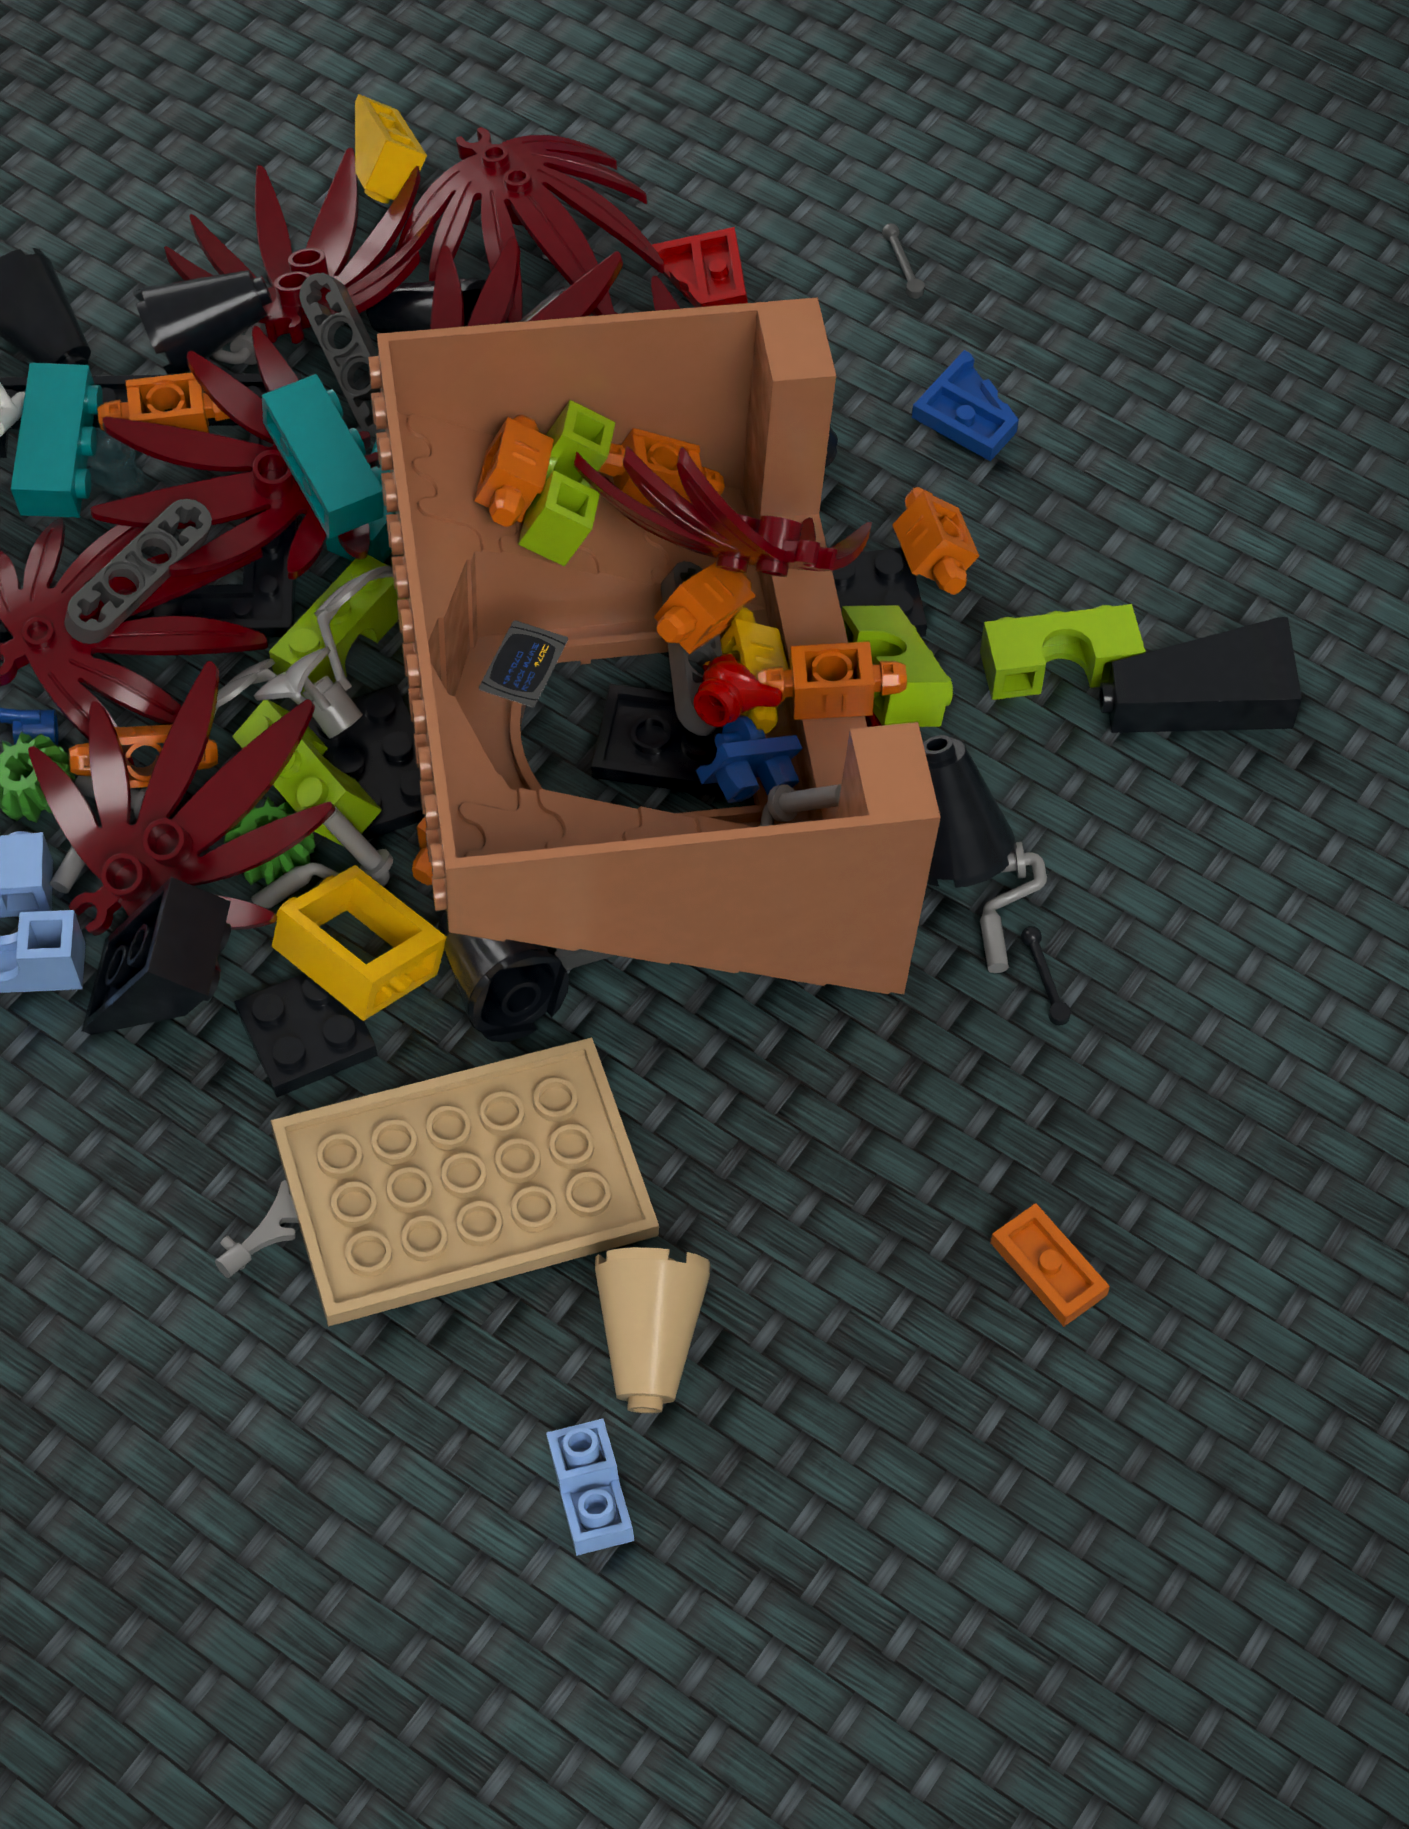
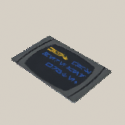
(523, 663)

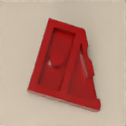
(705, 268)

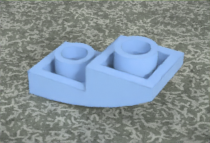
(590, 1487)

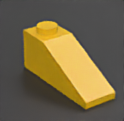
(383, 149)

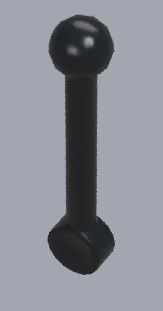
(1059, 1011)

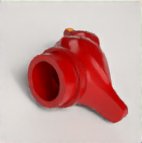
(731, 690)

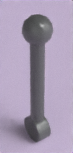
(914, 286)

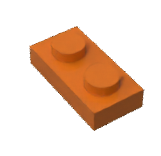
(1049, 1264)

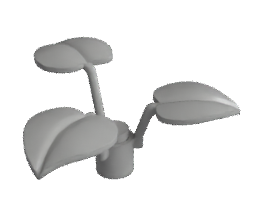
(332, 704)

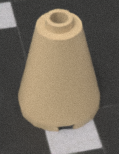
(649, 1320)

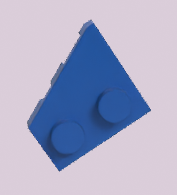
(967, 409)

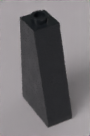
(1208, 684)

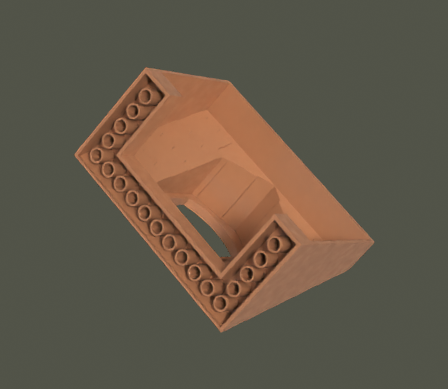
(708, 889)

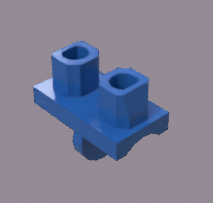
(748, 754)

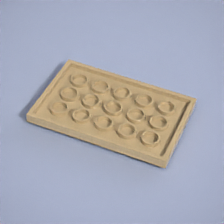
(462, 1180)

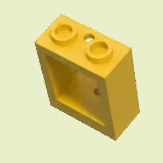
(353, 983)

